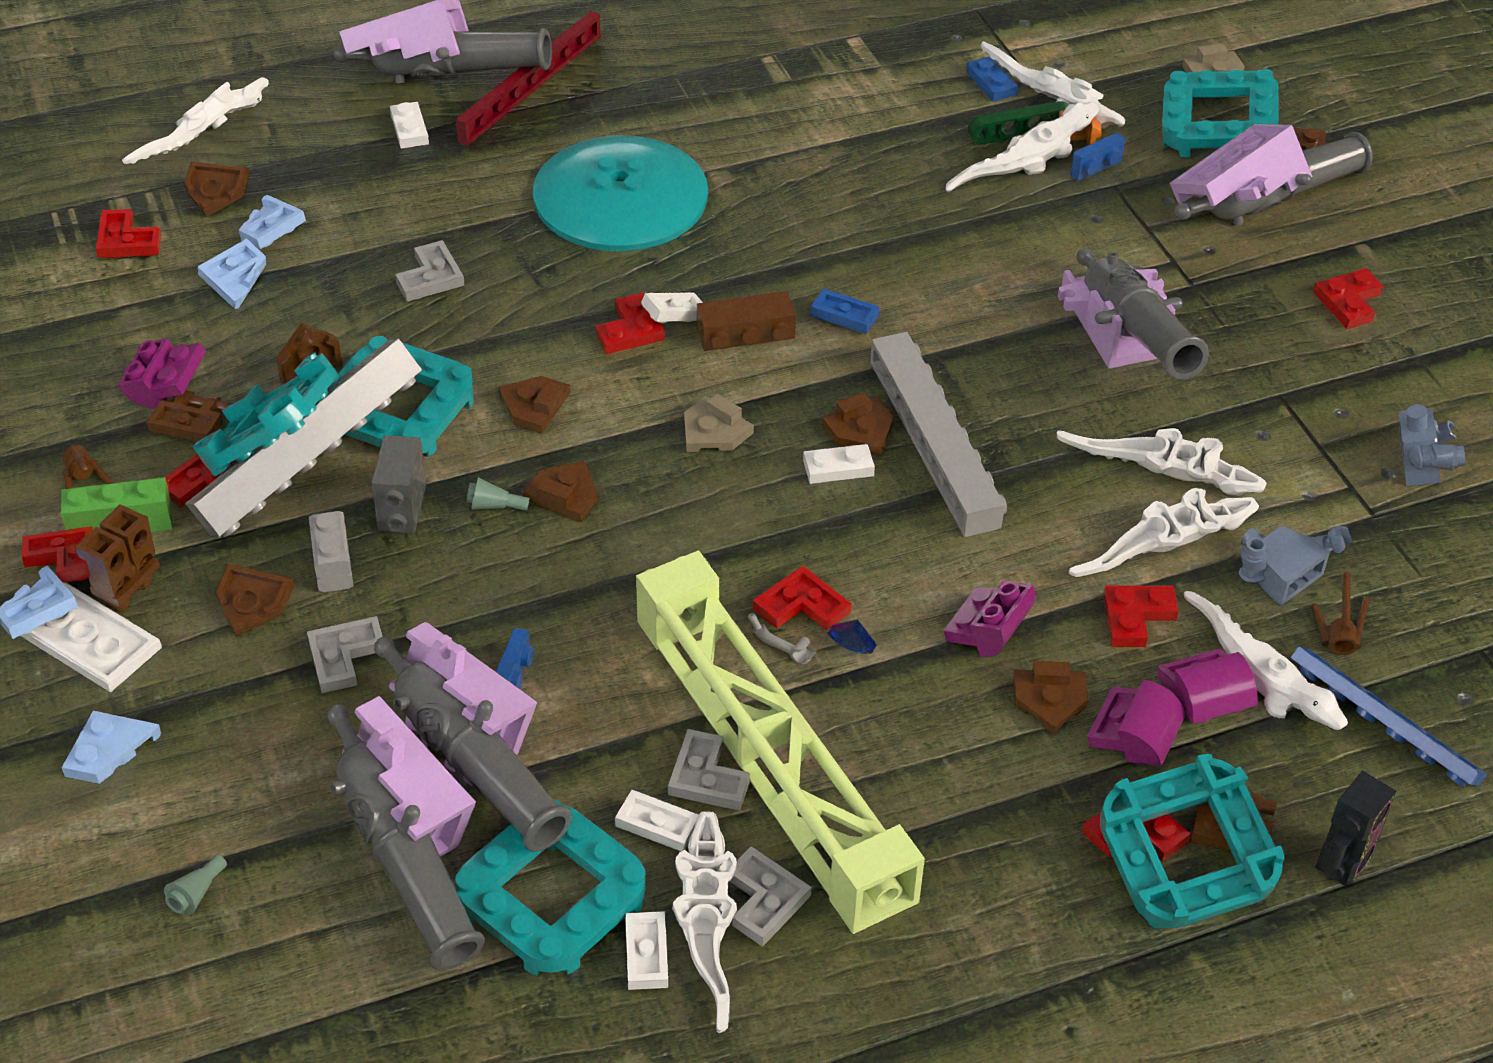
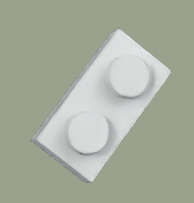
(409, 125)
(671, 306)
(838, 463)
(656, 820)
(646, 950)

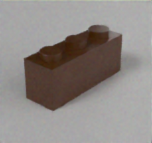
(746, 320)

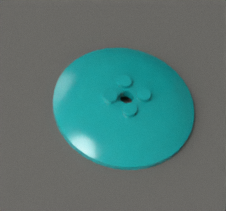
(587, 205)

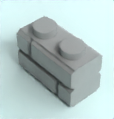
(330, 551)

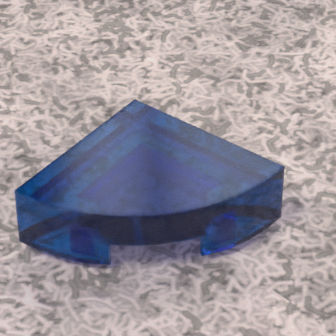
(852, 637)

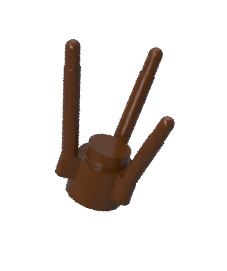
(80, 466)
(1342, 635)

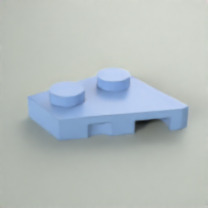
(270, 222)
(234, 271)
(36, 605)
(105, 745)

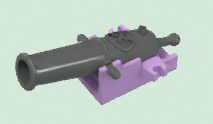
(437, 41)
(1263, 170)
(1131, 316)
(476, 725)
(411, 818)

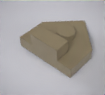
(1213, 58)
(715, 424)

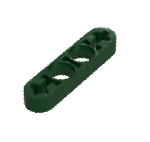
(988, 127)

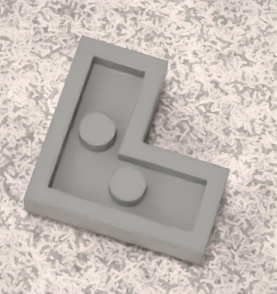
(436, 273)
(336, 646)
(699, 777)
(773, 894)

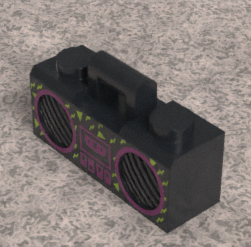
(1355, 828)

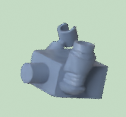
(1424, 446)
(1288, 560)

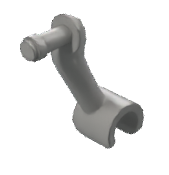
(797, 652)

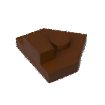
(215, 185)
(303, 343)
(534, 401)
(860, 422)
(564, 490)
(252, 596)
(1050, 692)

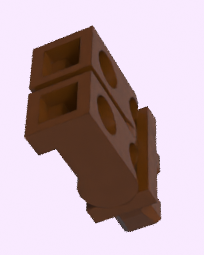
(119, 557)

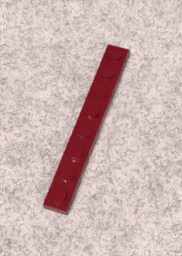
(526, 80)

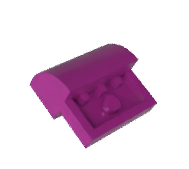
(160, 371)
(991, 616)
(1210, 684)
(1138, 722)

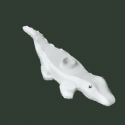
(1056, 85)
(202, 116)
(1033, 148)
(1174, 457)
(1169, 527)
(1273, 673)
(705, 906)

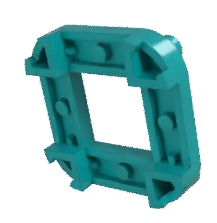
(1180, 89)
(450, 394)
(263, 417)
(1209, 895)
(522, 931)

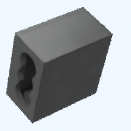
(399, 484)

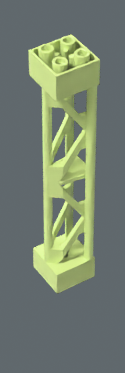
(869, 873)

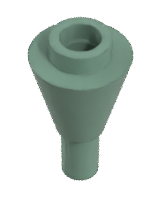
(489, 496)
(187, 892)

